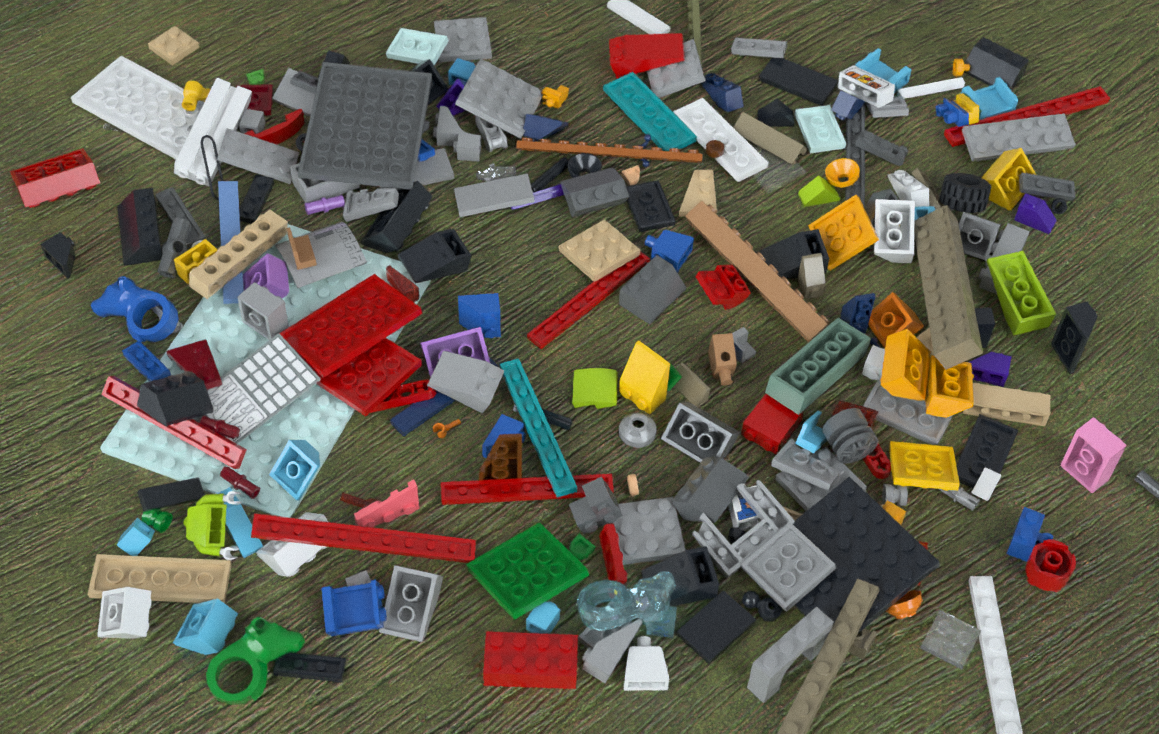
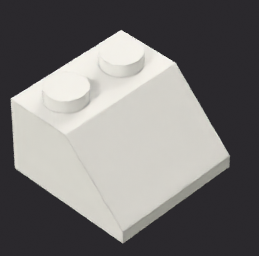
(124, 613)

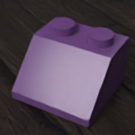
(270, 273)

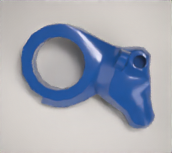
(130, 301)

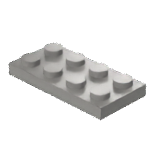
(257, 155)

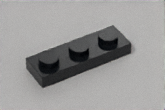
(255, 198)

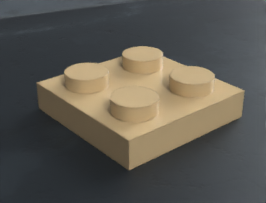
(173, 45)

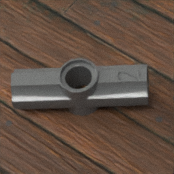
(177, 237)

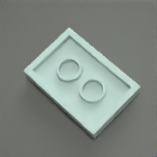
(416, 46)
(820, 129)

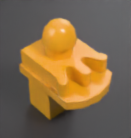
(553, 97)

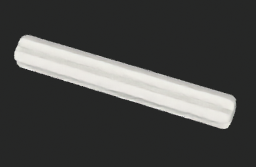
(930, 88)

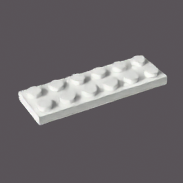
(707, 124)

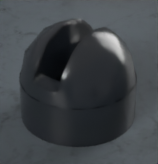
(1062, 207)
(734, 534)

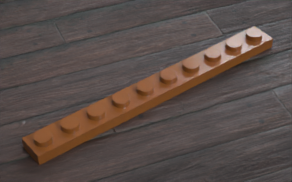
(617, 151)

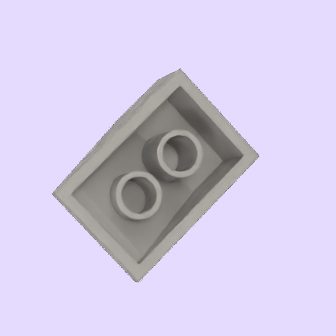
(466, 380)
(411, 603)

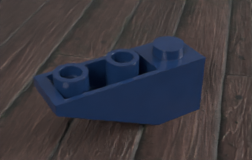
(723, 92)
(858, 311)

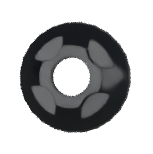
(583, 163)

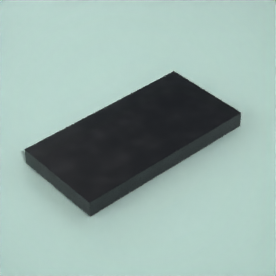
(798, 80)
(985, 448)

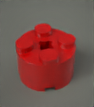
(1050, 565)

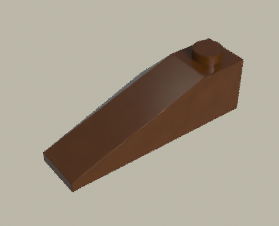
(504, 459)

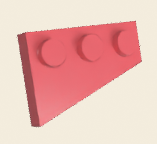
(395, 506)

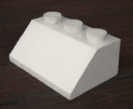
(895, 230)
(287, 556)

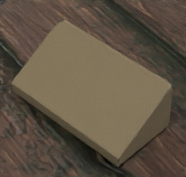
(692, 386)

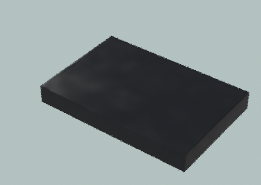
(649, 206)
(716, 627)

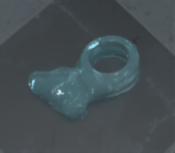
(646, 600)

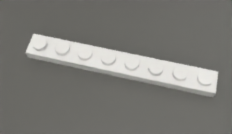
(995, 656)

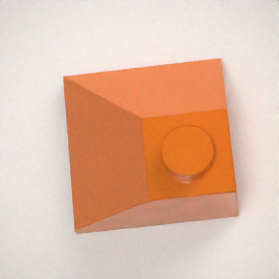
(892, 317)

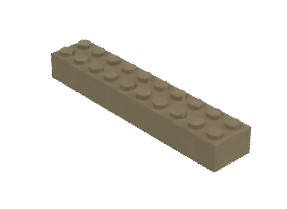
(946, 288)

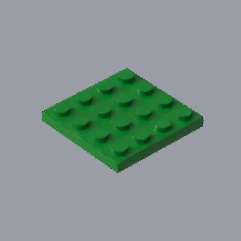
(527, 570)

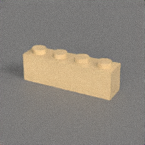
(1010, 404)

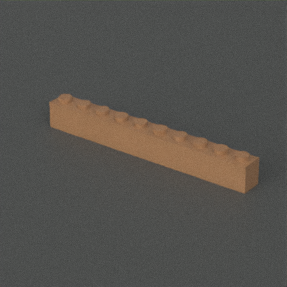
(756, 272)

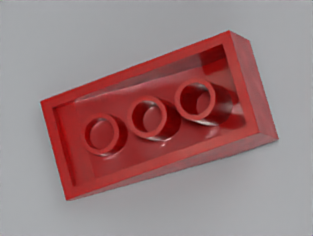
(644, 52)

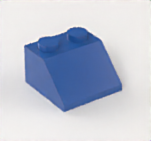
(482, 312)

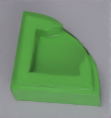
(256, 77)

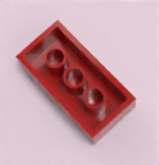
(530, 660)

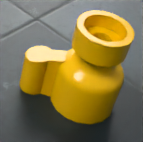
(192, 93)

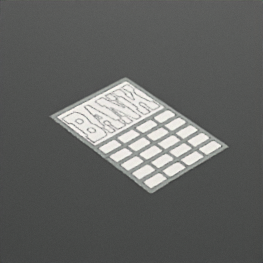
(261, 387)

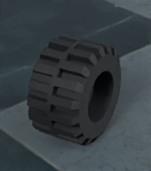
(965, 192)

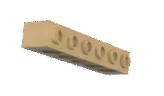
(237, 254)

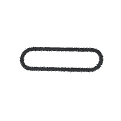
(206, 164)

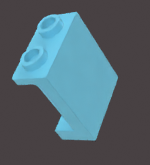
(992, 99)

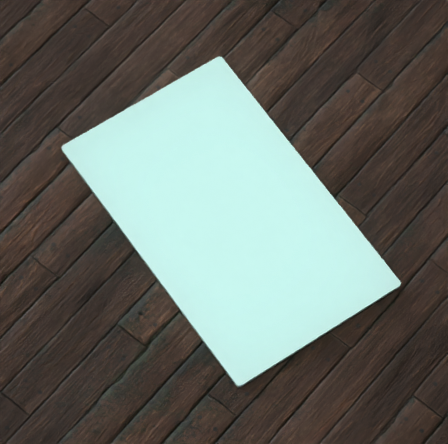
(310, 417)

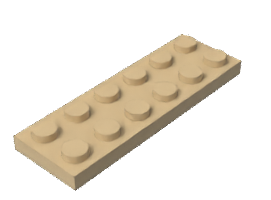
(165, 577)

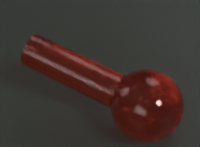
(356, 501)

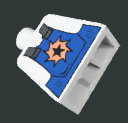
(741, 513)

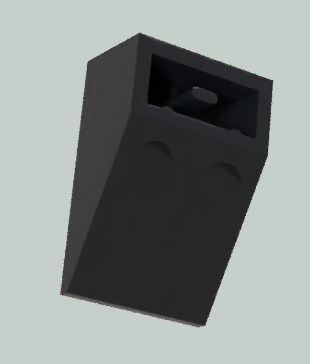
(787, 253)
(436, 257)
(693, 576)

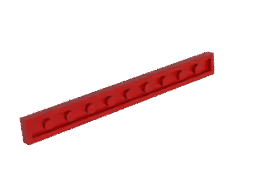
(1063, 105)
(363, 538)

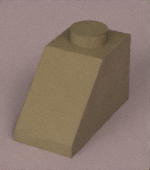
(811, 276)

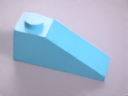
(240, 528)

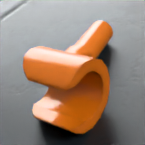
(439, 426)

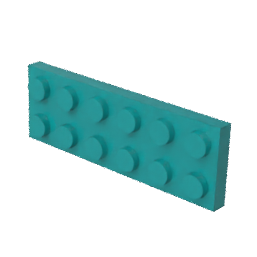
(649, 113)

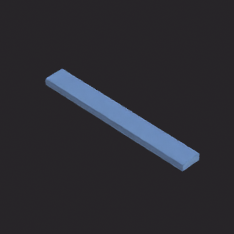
(228, 228)

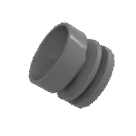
(850, 435)

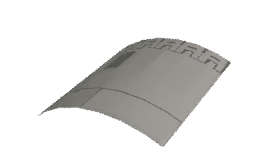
(334, 252)

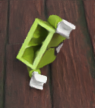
(207, 524)

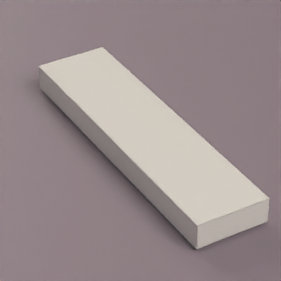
(638, 17)

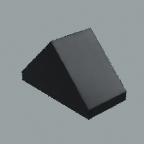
(776, 114)

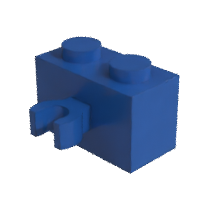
(1027, 534)

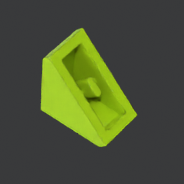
(818, 192)

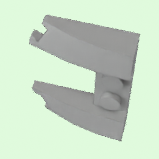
(730, 557)

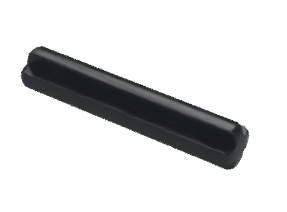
(550, 174)
(554, 418)

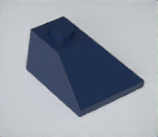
(541, 127)

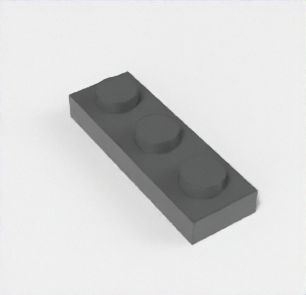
(1047, 186)

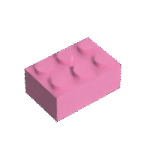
(1093, 455)

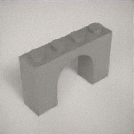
(804, 638)

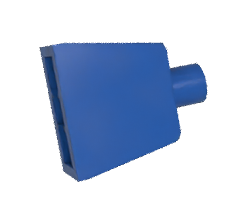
(671, 247)

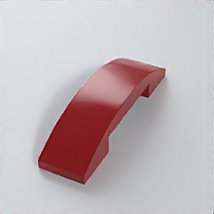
(282, 131)

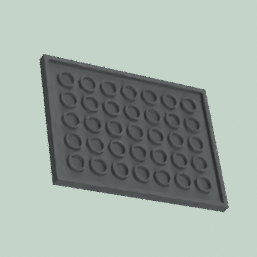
(366, 126)

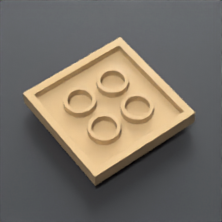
(599, 250)

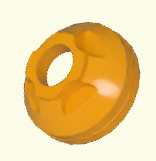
(842, 168)

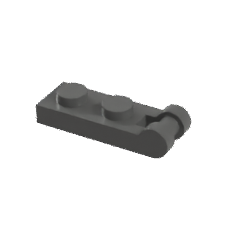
(882, 148)

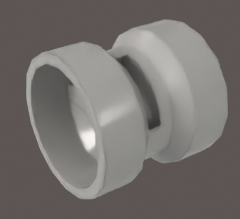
(894, 494)

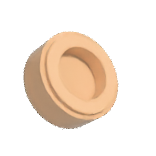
(632, 484)

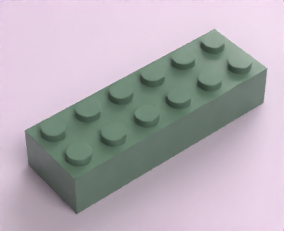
(817, 366)

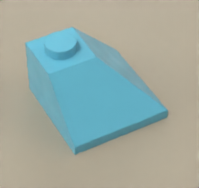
(296, 467)

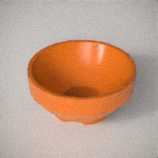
(907, 605)

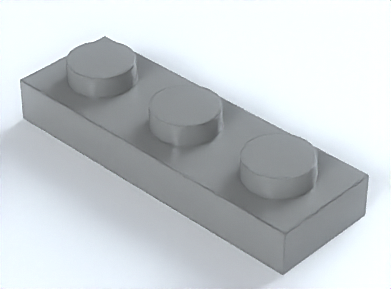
(759, 47)

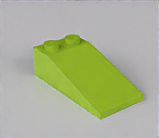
(1020, 293)

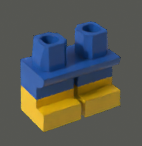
(959, 111)

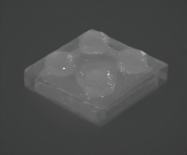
(950, 639)

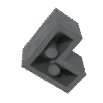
(596, 508)

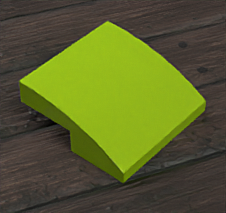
(595, 387)

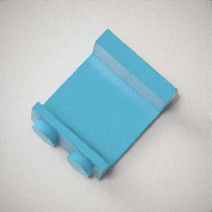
(874, 66)

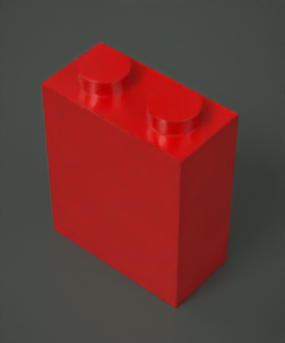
(770, 424)

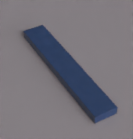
(422, 411)

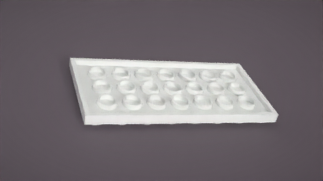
(140, 105)

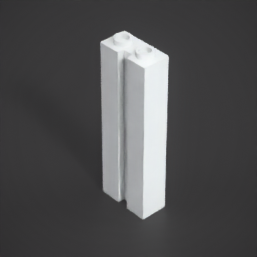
(220, 111)

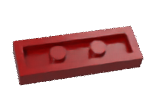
(612, 555)

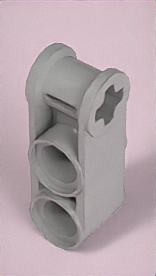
(491, 134)

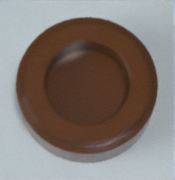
(715, 148)

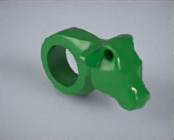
(259, 646)

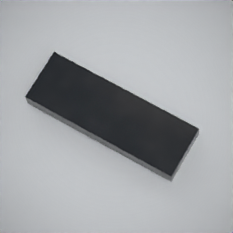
(170, 494)
(310, 667)

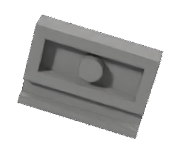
(894, 108)

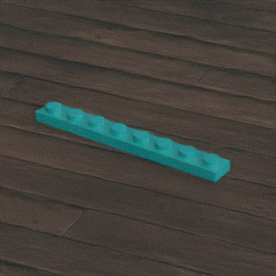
(538, 428)

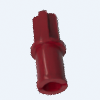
(220, 427)
(240, 482)

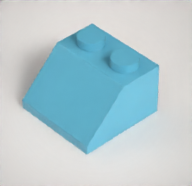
(206, 627)

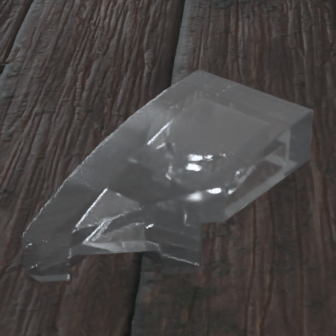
(496, 173)

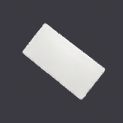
(986, 484)

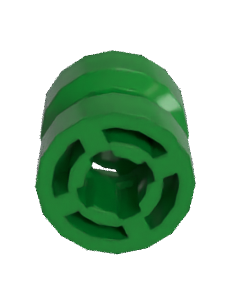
(158, 519)

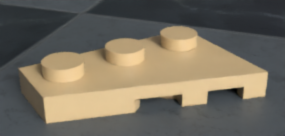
(699, 189)

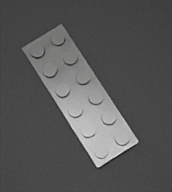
(1030, 134)

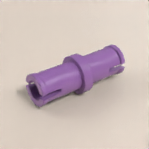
(324, 204)

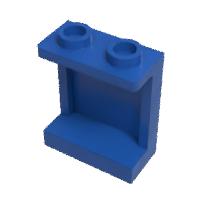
(353, 608)

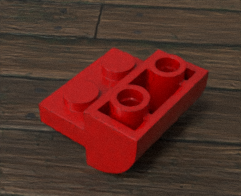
(724, 286)

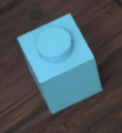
(543, 618)

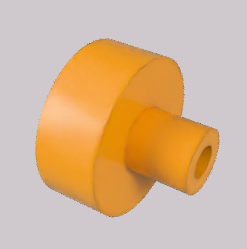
(959, 67)

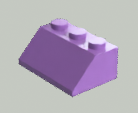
(465, 343)

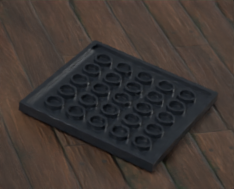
(864, 546)

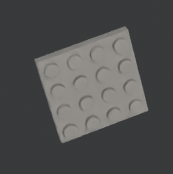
(499, 97)

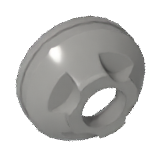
(636, 436)

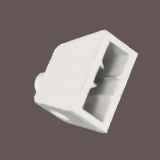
(646, 667)

